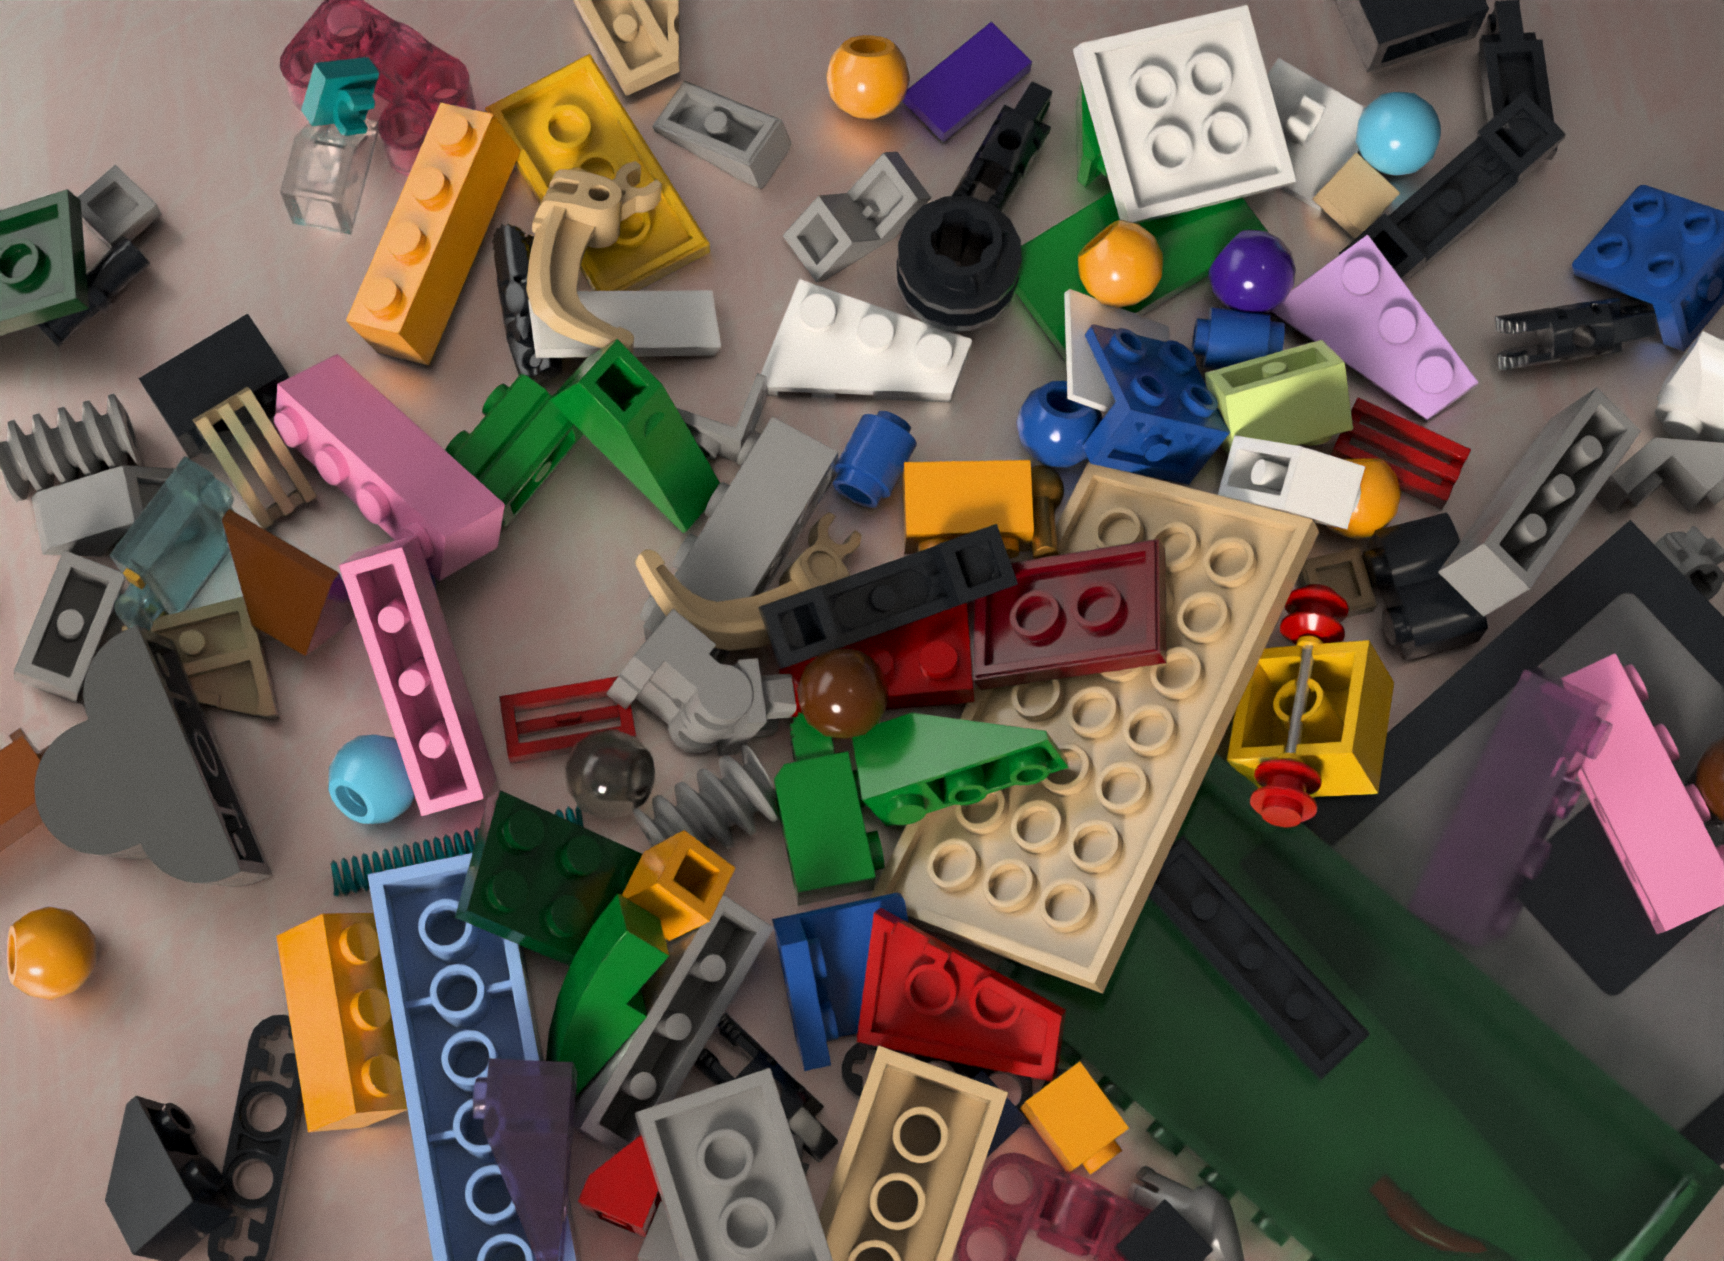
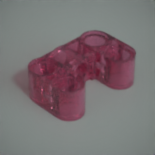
(407, 64)
(1059, 1211)

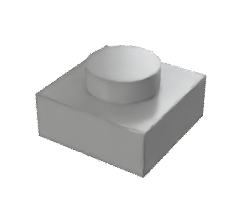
(117, 208)

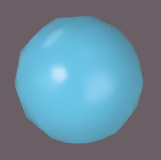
(1398, 133)
(370, 780)

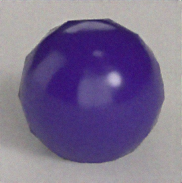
(1253, 272)

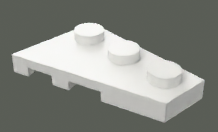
(854, 347)

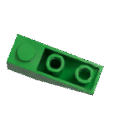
(639, 431)
(940, 762)

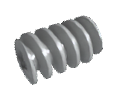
(67, 447)
(716, 805)

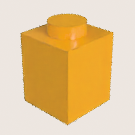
(679, 883)
(1076, 1120)

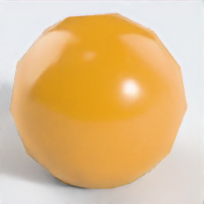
(867, 76)
(1121, 264)
(1377, 501)
(50, 953)

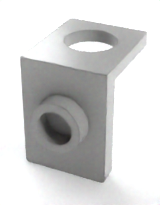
(722, 439)

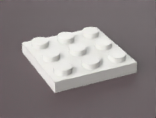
(1184, 115)

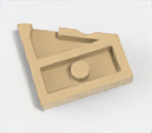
(635, 38)
(222, 657)

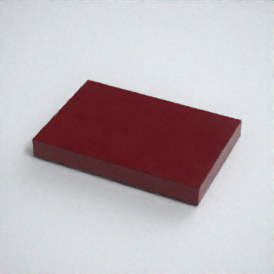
(1074, 617)

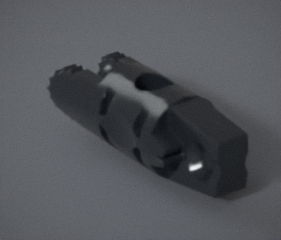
(1009, 148)
(511, 264)
(1598, 326)
(796, 1100)

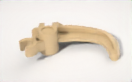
(574, 215)
(738, 622)

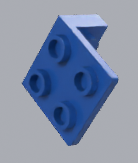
(1664, 255)
(1162, 412)
(825, 970)

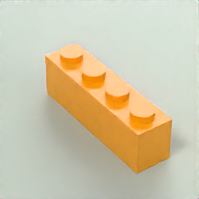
(434, 234)

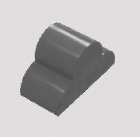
(147, 772)

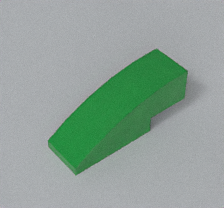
(602, 989)

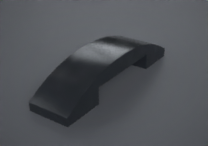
(1465, 188)
(887, 596)

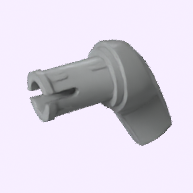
(1202, 1208)

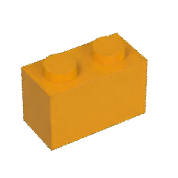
(966, 496)

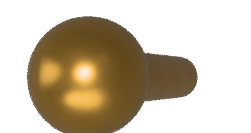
(1046, 497)

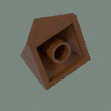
(285, 589)

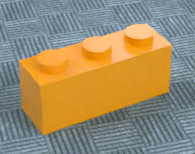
(341, 1022)

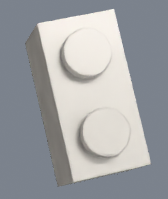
(1292, 480)

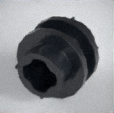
(963, 232)

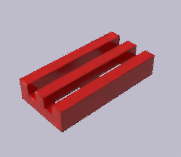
(1409, 433)
(552, 697)

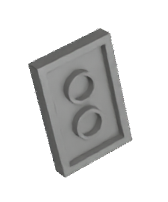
(732, 1175)

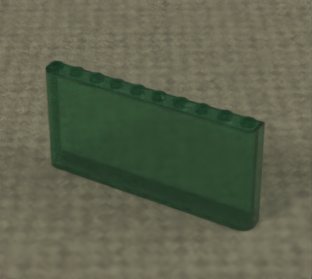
(1434, 1138)

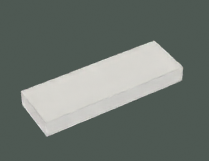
(659, 320)

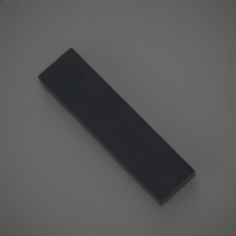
(1255, 961)

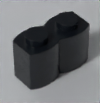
(1423, 607)

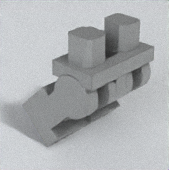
(699, 696)

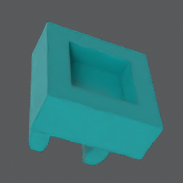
(341, 94)

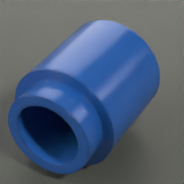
(1235, 337)
(874, 458)

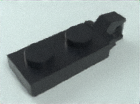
(1512, 63)

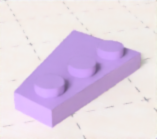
(1378, 330)

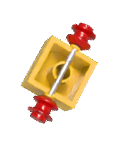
(1312, 713)

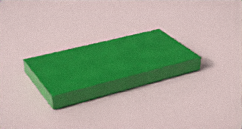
(1186, 239)

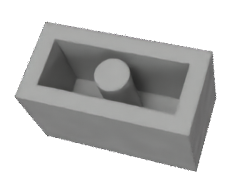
(69, 626)

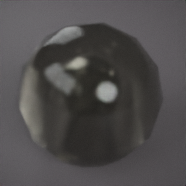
(609, 774)

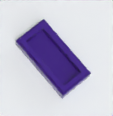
(967, 81)

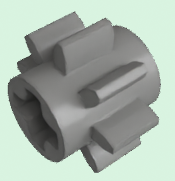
(1695, 559)

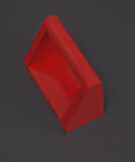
(623, 1190)

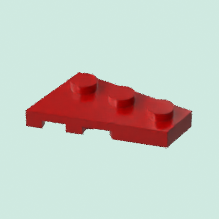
(921, 661)
(952, 1007)

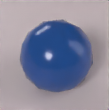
(1055, 427)

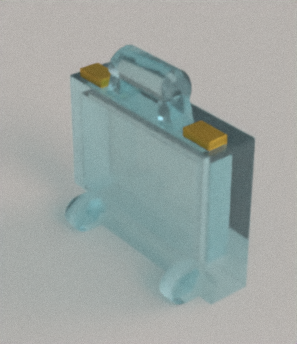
(173, 546)

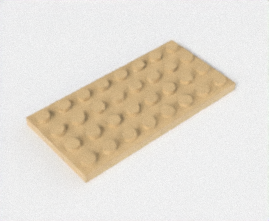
(1069, 862)

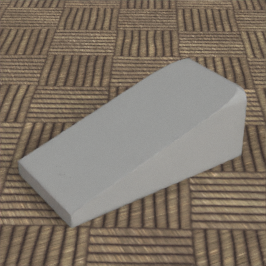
(725, 133)

